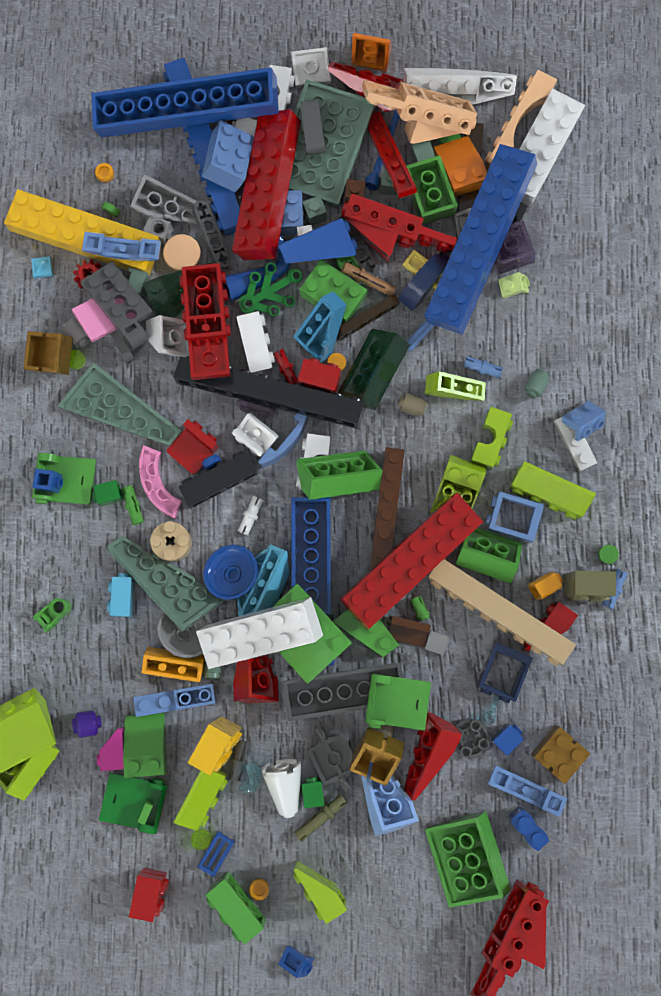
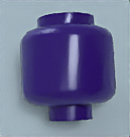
(86, 724)

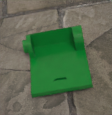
(129, 800)

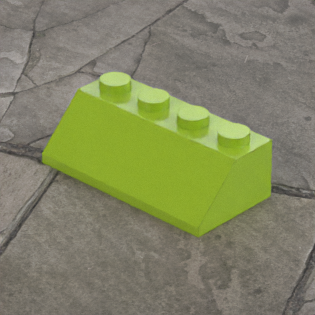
(551, 490)

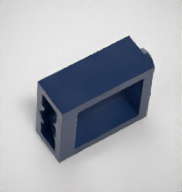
(523, 658)

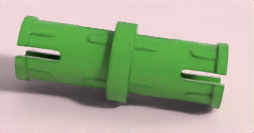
(132, 505)

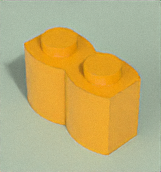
(545, 585)

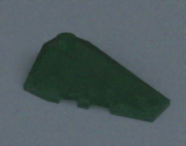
(165, 294)

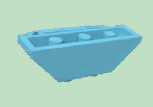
(270, 581)

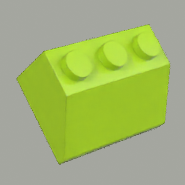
(24, 776)
(200, 800)

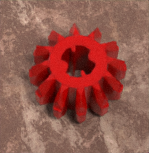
(84, 270)

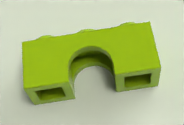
(497, 423)

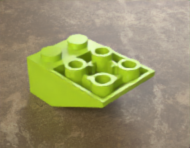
(461, 478)
(323, 892)

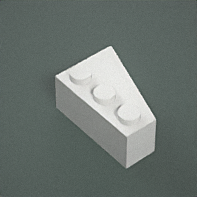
(255, 341)

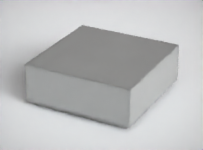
(436, 643)

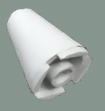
(284, 785)

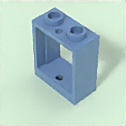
(533, 523)

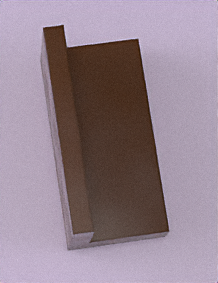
(409, 631)

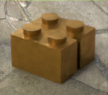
(48, 353)
(382, 751)
(560, 753)

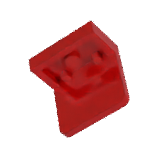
(192, 447)

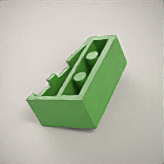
(375, 638)

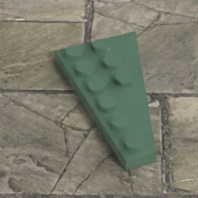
(109, 402)
(168, 586)

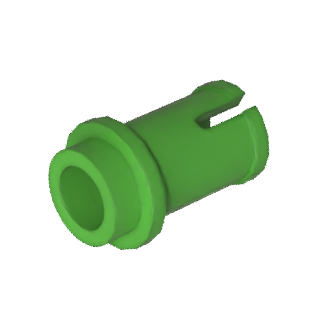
(420, 608)

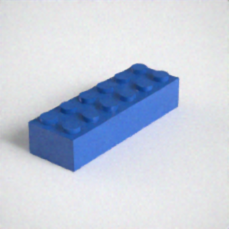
(312, 549)

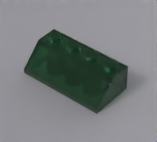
(374, 367)

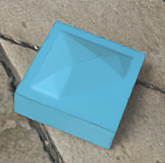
(42, 267)

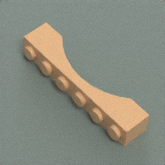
(535, 95)

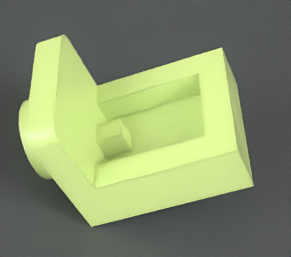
(514, 284)

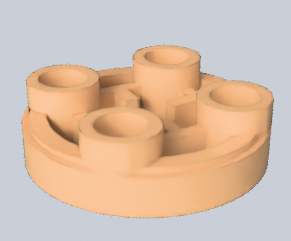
(181, 252)

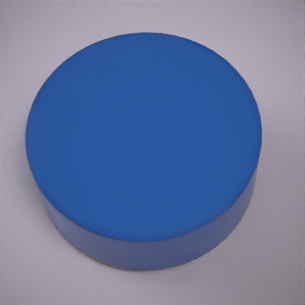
(211, 461)

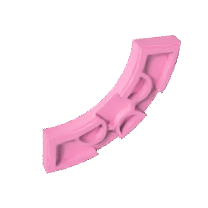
(153, 485)

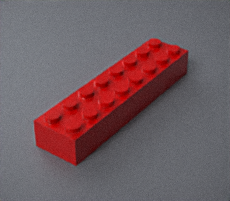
(266, 186)
(411, 560)

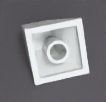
(167, 335)

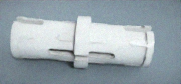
(250, 515)

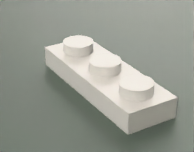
(579, 450)

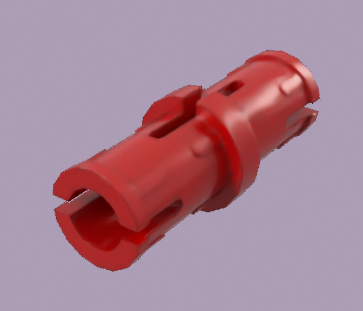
(286, 367)

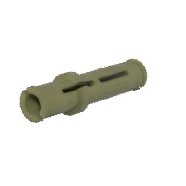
(327, 812)

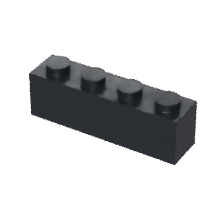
(218, 480)

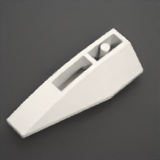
(464, 84)

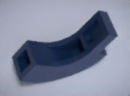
(423, 281)

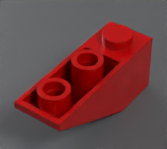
(557, 618)

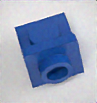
(296, 962)

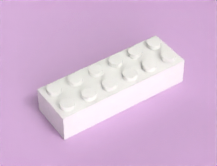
(548, 137)
(260, 633)

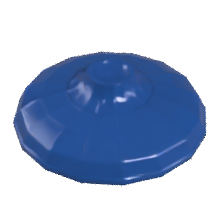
(230, 572)

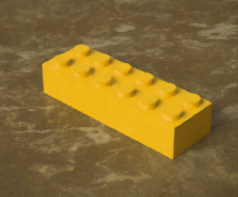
(215, 745)

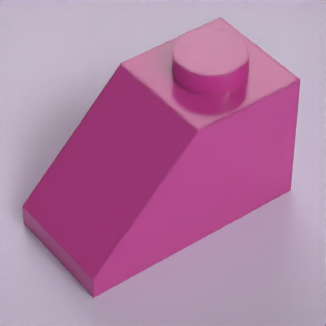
(111, 754)

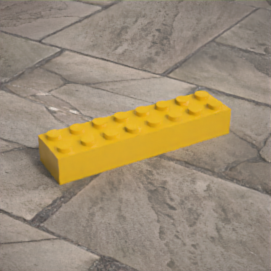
(66, 227)

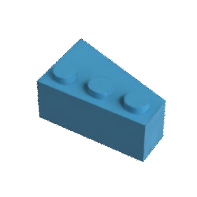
(322, 327)

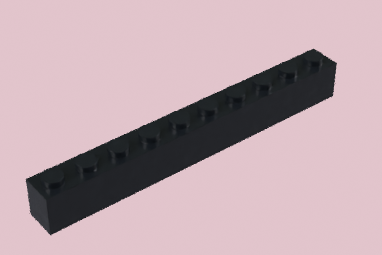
(277, 394)

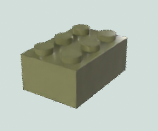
(589, 585)

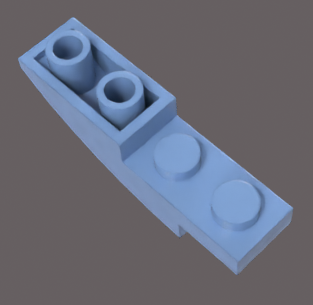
(174, 700)

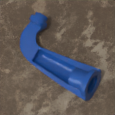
(238, 283)

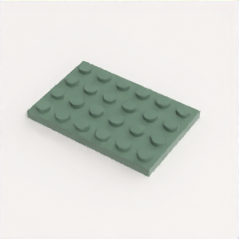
(344, 127)

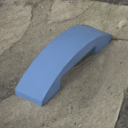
(121, 248)
(272, 456)
(527, 790)

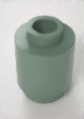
(536, 383)

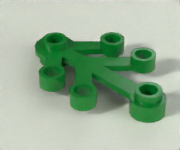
(267, 291)

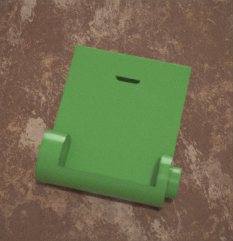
(72, 472)
(397, 702)

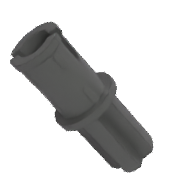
(239, 760)

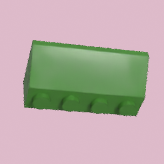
(338, 474)

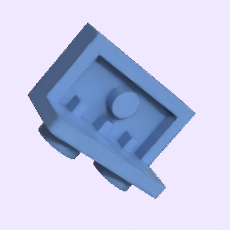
(585, 419)

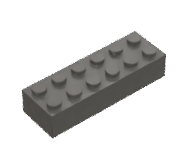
(333, 691)

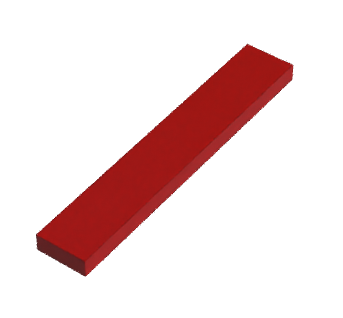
(390, 156)

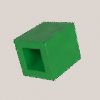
(107, 493)
(312, 792)

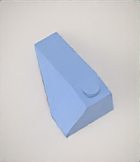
(387, 805)

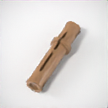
(348, 269)

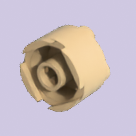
(160, 542)

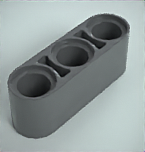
(312, 127)

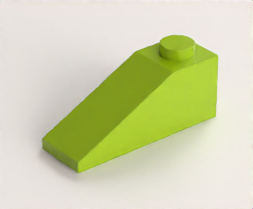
(454, 386)

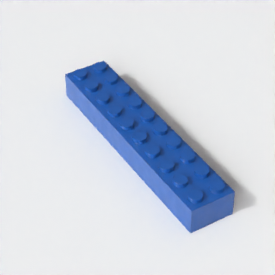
(185, 102)
(481, 239)

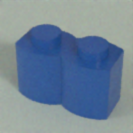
(526, 826)

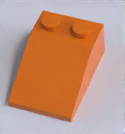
(370, 52)
(462, 165)

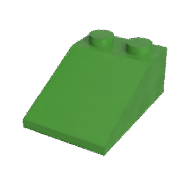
(145, 746)

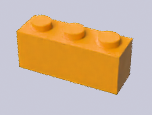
(165, 664)

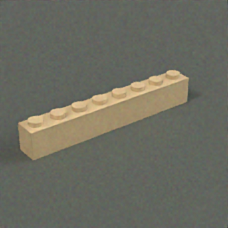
(501, 611)

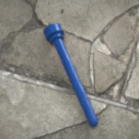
(372, 181)

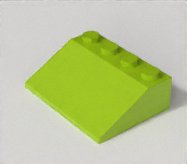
(24, 728)

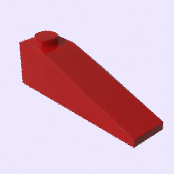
(355, 78)
(255, 681)
(433, 751)

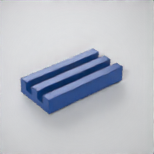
(224, 839)

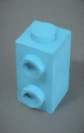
(121, 596)

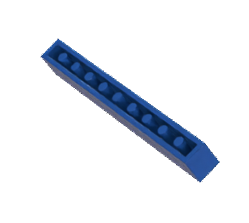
(223, 199)

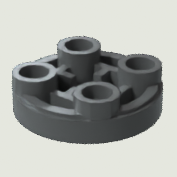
(474, 738)

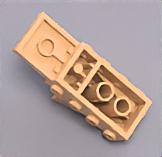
(426, 112)

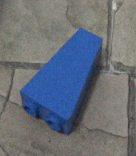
(321, 243)

